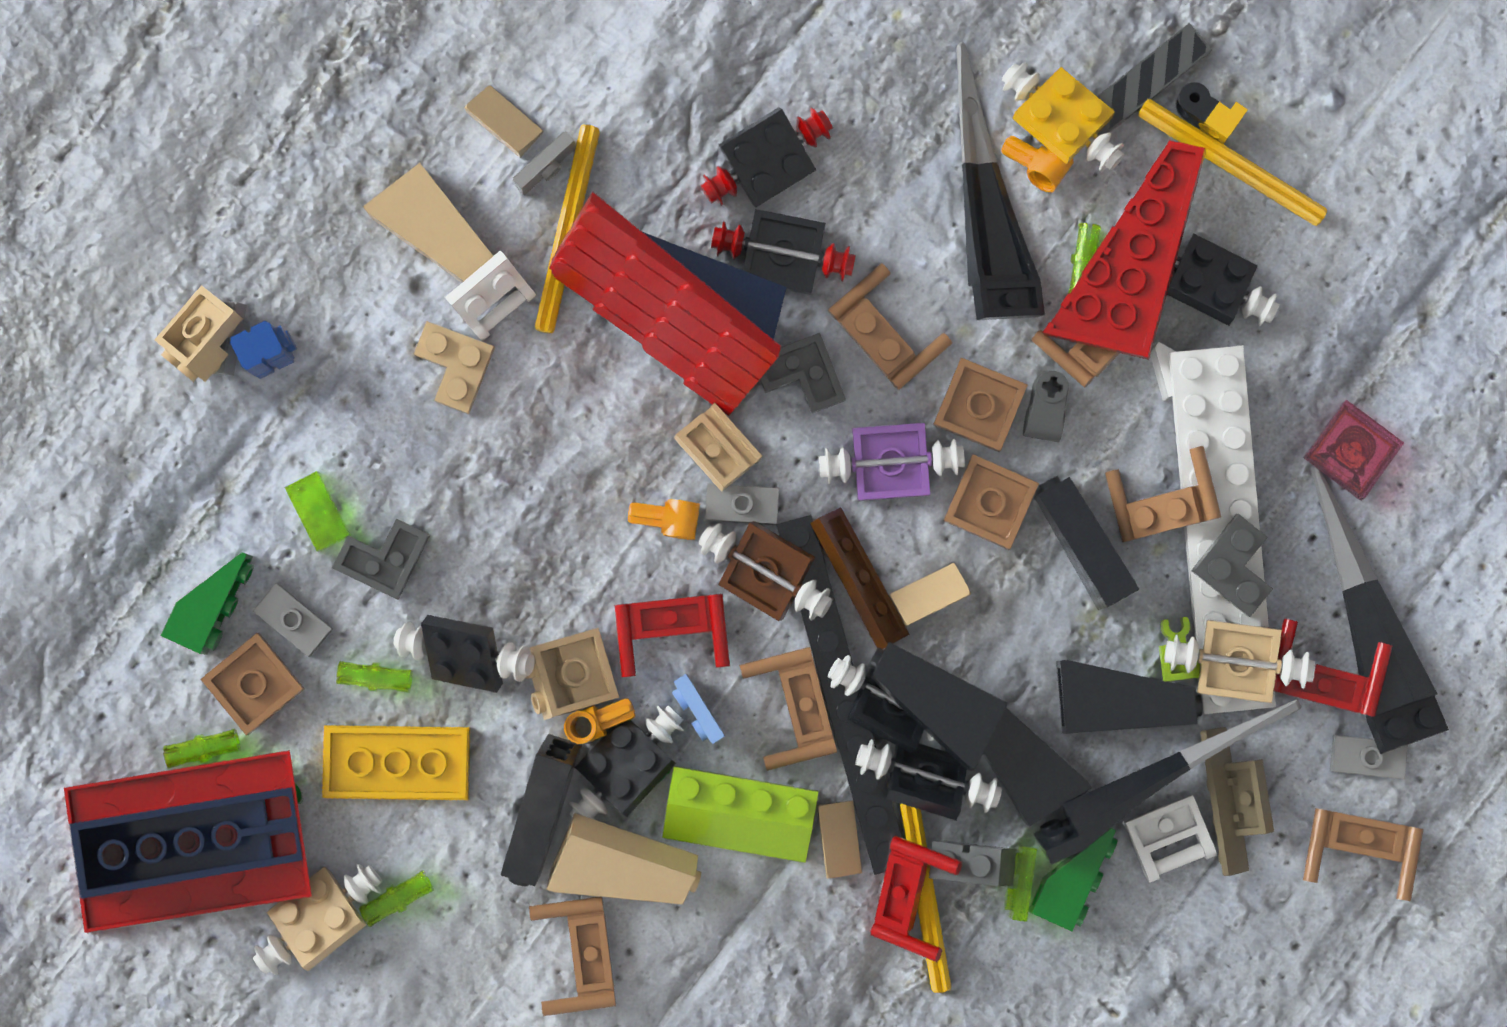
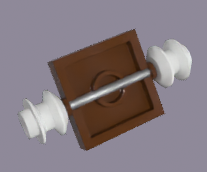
(766, 571)

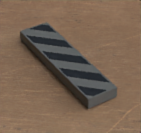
(1153, 75)

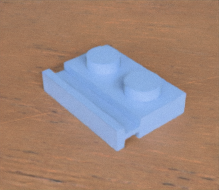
(689, 697)

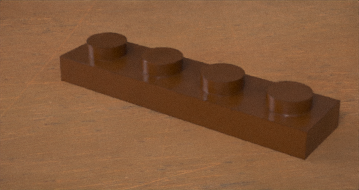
(859, 578)

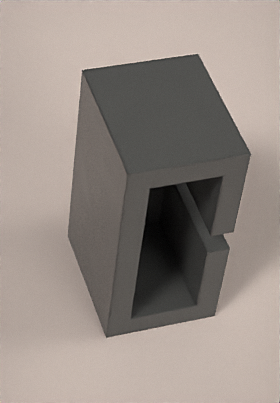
(981, 866)

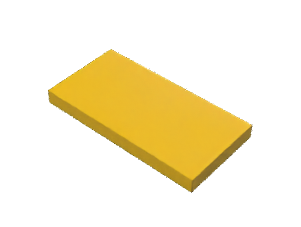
(396, 762)

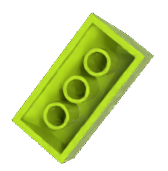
(740, 814)

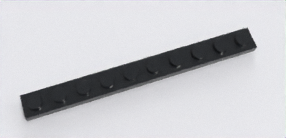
(827, 645)

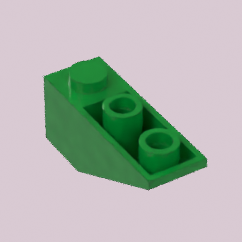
(201, 612)
(1067, 886)

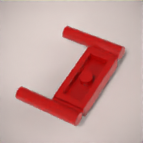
(671, 618)
(1335, 686)
(902, 894)

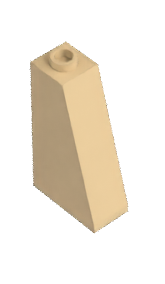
(429, 223)
(621, 865)

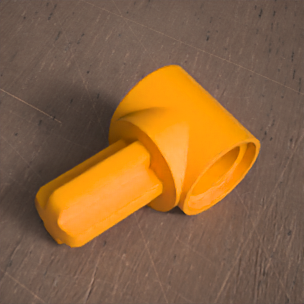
(1044, 167)
(675, 519)
(600, 720)

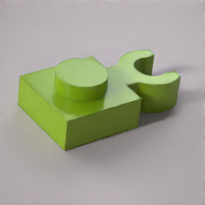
(1179, 671)

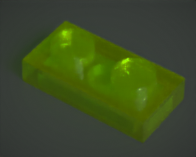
(317, 511)
(1018, 899)

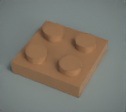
(980, 404)
(991, 502)
(252, 684)

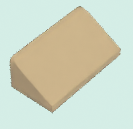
(503, 120)
(930, 594)
(839, 839)

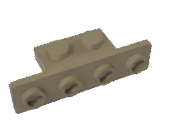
(1238, 804)

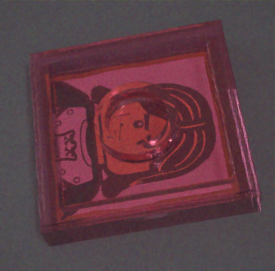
(1353, 450)

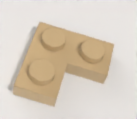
(464, 364)

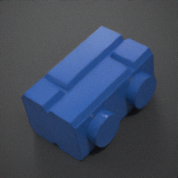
(264, 349)

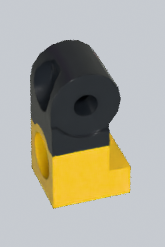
(1208, 113)

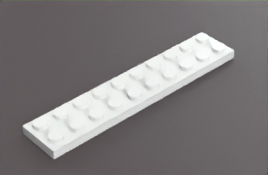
(1214, 413)

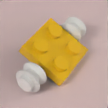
(1063, 115)

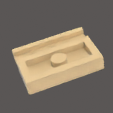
(718, 447)

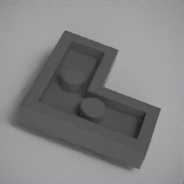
(811, 366)
(1225, 567)
(384, 569)

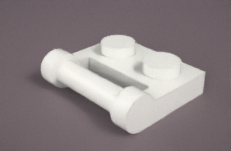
(485, 289)
(1165, 827)

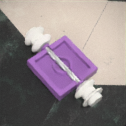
(891, 461)

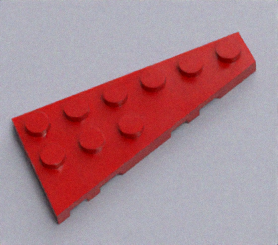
(1130, 273)

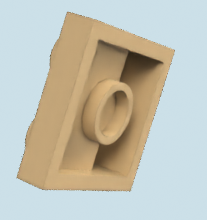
(196, 334)
(571, 674)

